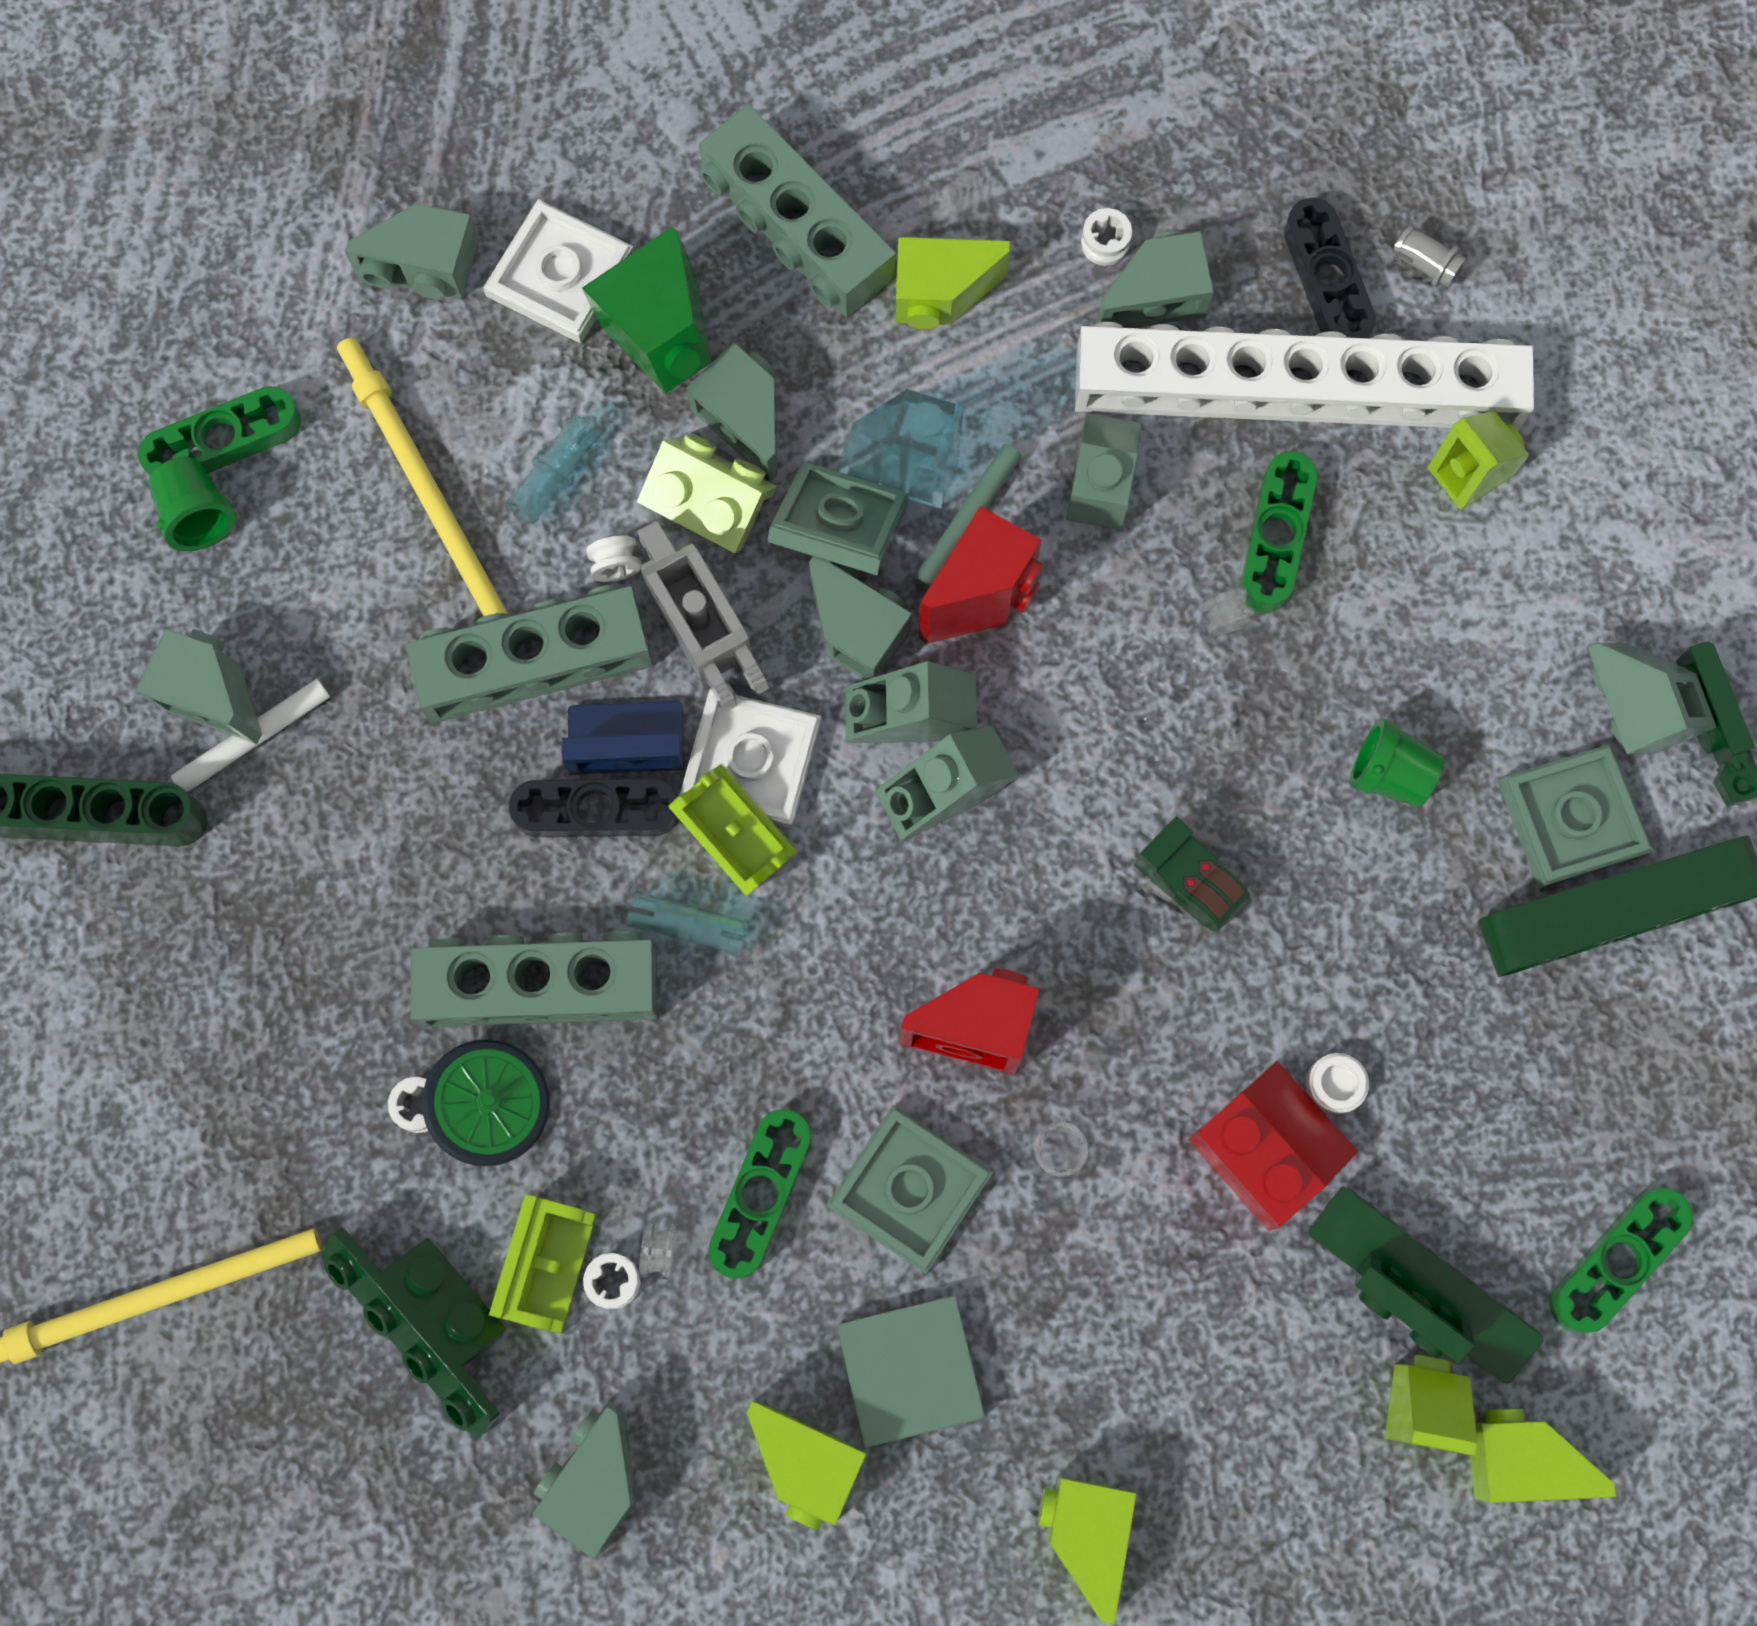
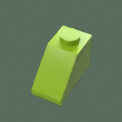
(945, 277)
(1477, 457)
(1431, 1407)
(1530, 1462)
(805, 1465)
(1090, 1536)

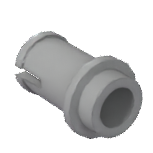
(1430, 256)

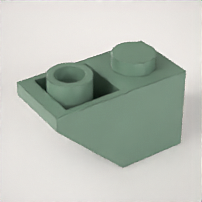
(417, 250)
(857, 623)
(1649, 698)
(911, 705)
(946, 781)
(596, 1486)

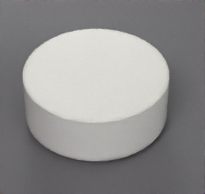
(1337, 1083)

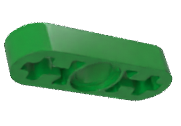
(242, 446)
(1301, 498)
(765, 1146)
(1638, 1217)

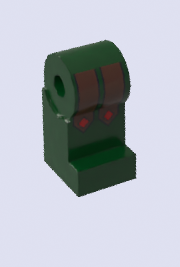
(1192, 876)

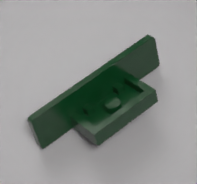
(1423, 1289)
(428, 1317)

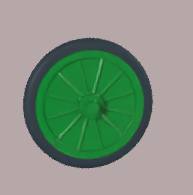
(485, 1102)

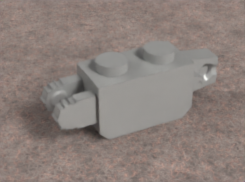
(698, 614)

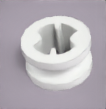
(1096, 225)
(613, 558)
(414, 1087)
(595, 1271)

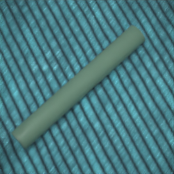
(981, 495)

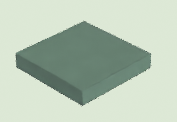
(839, 518)
(1575, 816)
(909, 1189)
(910, 1371)

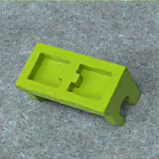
(733, 829)
(543, 1264)

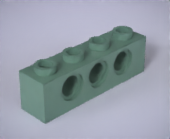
(750, 147)
(506, 679)
(441, 967)

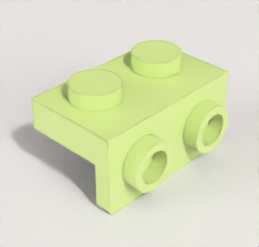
(706, 490)

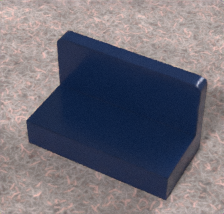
(624, 738)

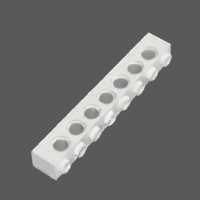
(1276, 394)

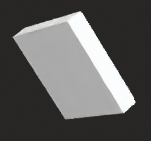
(550, 265)
(763, 749)

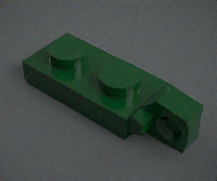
(1731, 739)

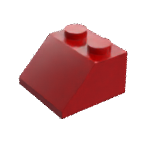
(982, 580)
(976, 1021)
(1273, 1147)

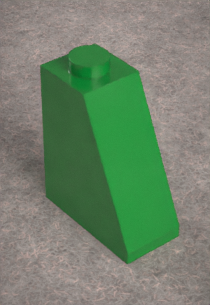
(654, 310)

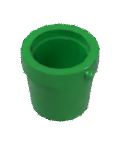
(189, 505)
(1396, 765)

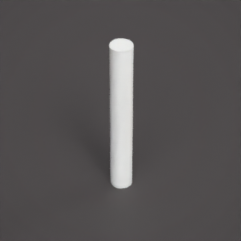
(234, 747)

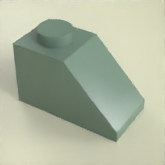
(1161, 283)
(740, 405)
(1104, 471)
(200, 684)

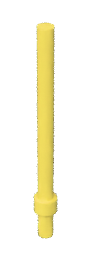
(375, 394)
(27, 1339)

